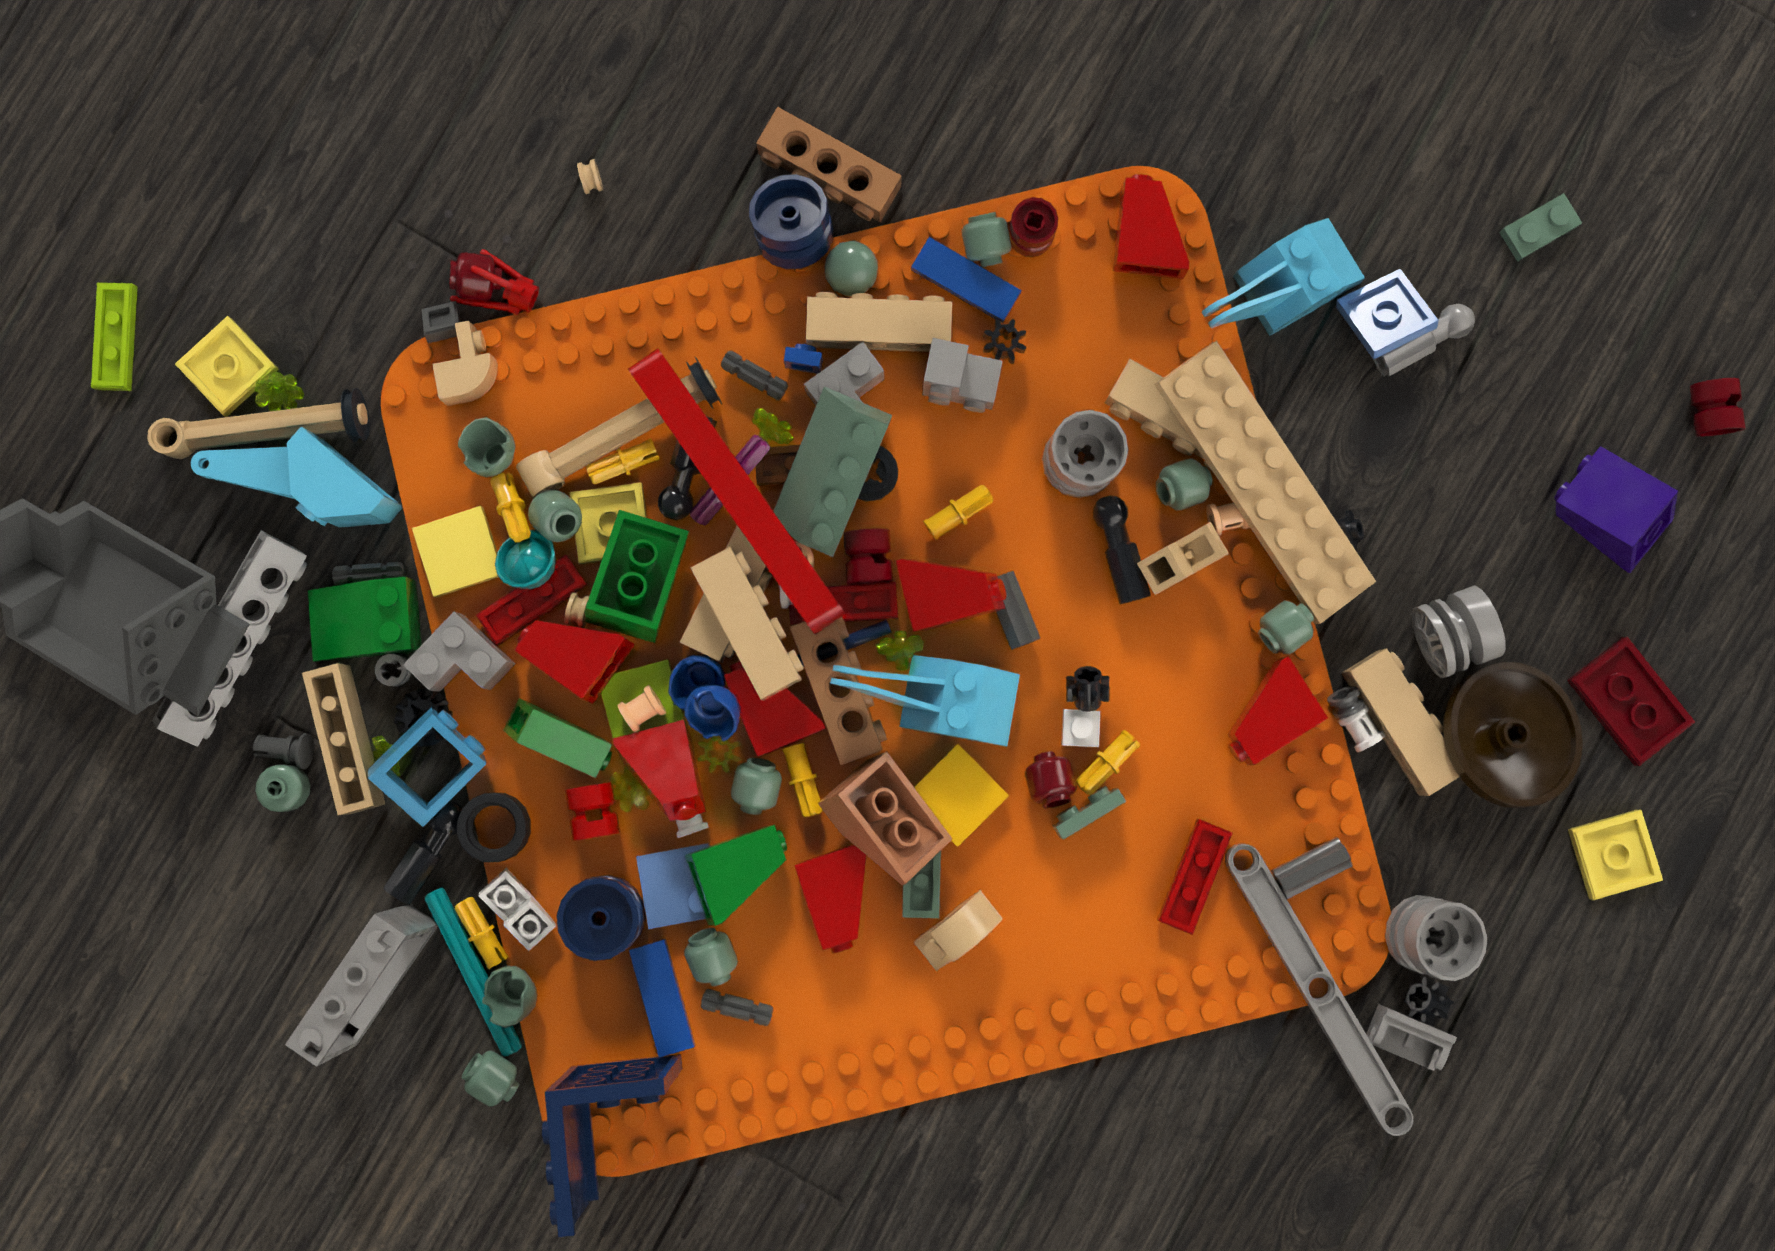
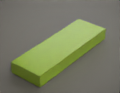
(114, 336)

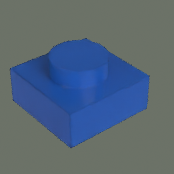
(803, 358)

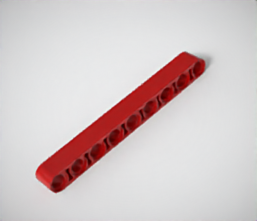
(736, 491)

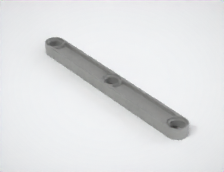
(1330, 1010)

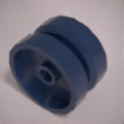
(791, 221)
(585, 932)

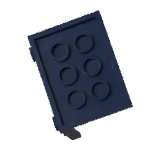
(570, 1124)

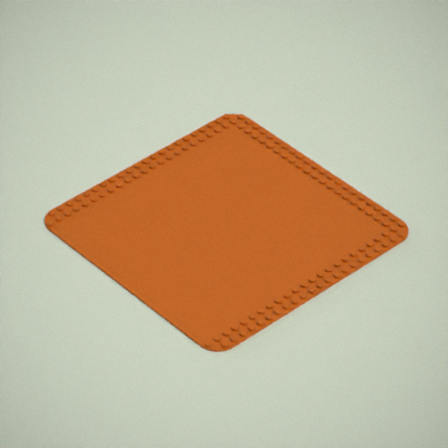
(1079, 945)

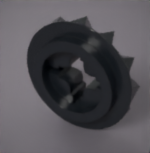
(887, 473)
(424, 700)

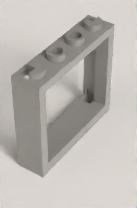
(362, 983)

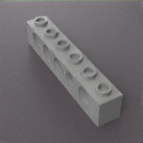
(245, 586)

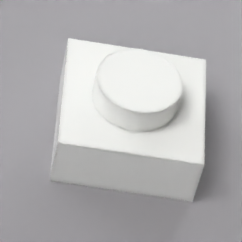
(1080, 728)

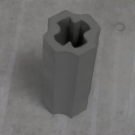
(1016, 616)
(1312, 867)

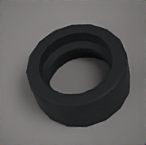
(467, 817)

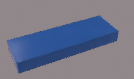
(965, 280)
(662, 998)

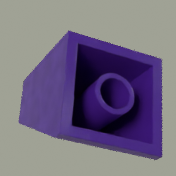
(1616, 507)

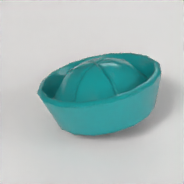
(526, 562)

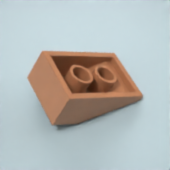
(886, 818)

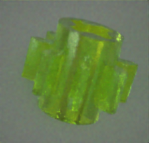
(729, 756)

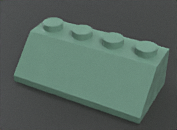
(830, 470)

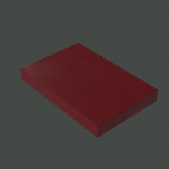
(1631, 701)

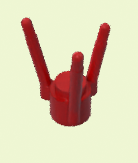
(519, 292)

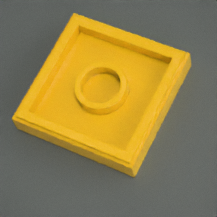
(960, 793)

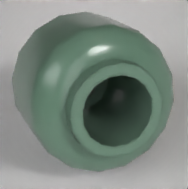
(986, 239)
(1183, 484)
(555, 515)
(1286, 627)
(291, 780)
(756, 785)
(710, 956)
(490, 1078)

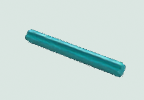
(469, 965)

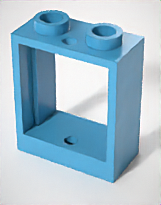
(405, 796)

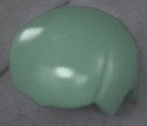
(851, 268)
(487, 447)
(509, 995)

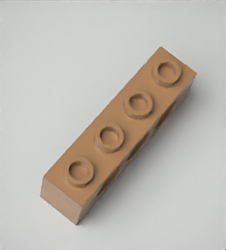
(787, 131)
(847, 744)

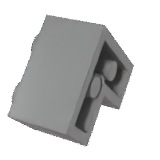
(849, 375)
(960, 376)
(454, 647)

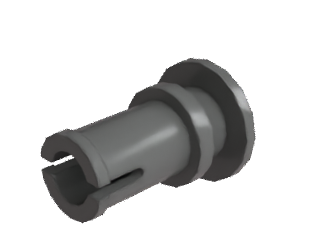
(291, 750)

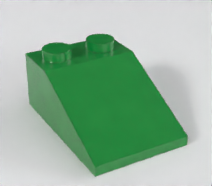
(636, 576)
(364, 619)

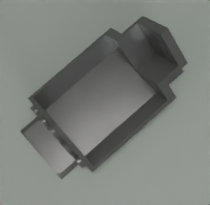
(112, 607)

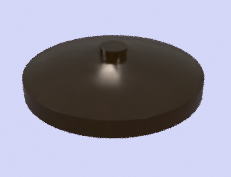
(1513, 735)

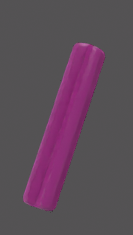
(748, 458)

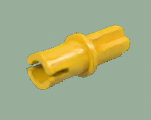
(622, 462)
(510, 507)
(958, 511)
(1107, 763)
(803, 780)
(480, 932)

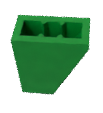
(558, 738)
(734, 869)

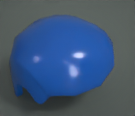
(691, 674)
(713, 711)

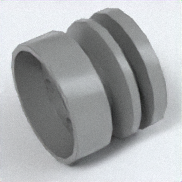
(1104, 452)
(1458, 631)
(1436, 937)

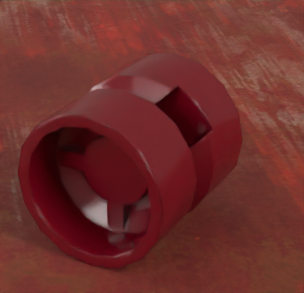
(1033, 226)
(1717, 407)
(868, 556)

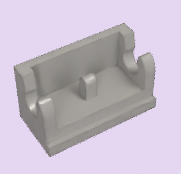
(1410, 1038)

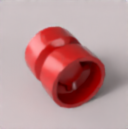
(590, 798)

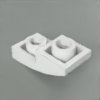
(518, 909)

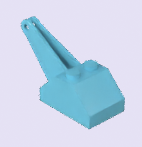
(1291, 279)
(308, 471)
(948, 698)

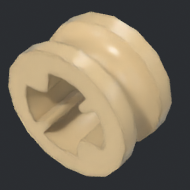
(590, 176)
(576, 610)

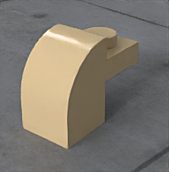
(469, 376)
(1182, 558)
(959, 931)

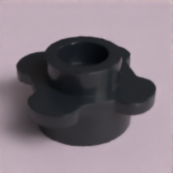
(1352, 528)

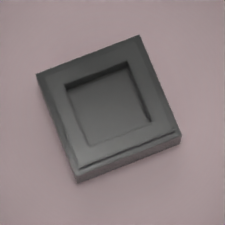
(440, 321)

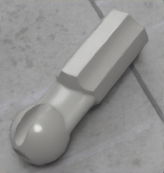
(1454, 322)

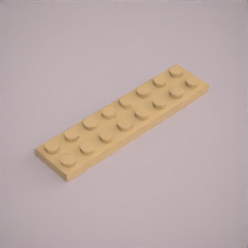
(1265, 482)

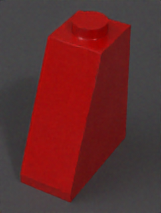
(1148, 232)
(947, 593)
(574, 656)
(1275, 714)
(775, 720)
(665, 767)
(834, 895)

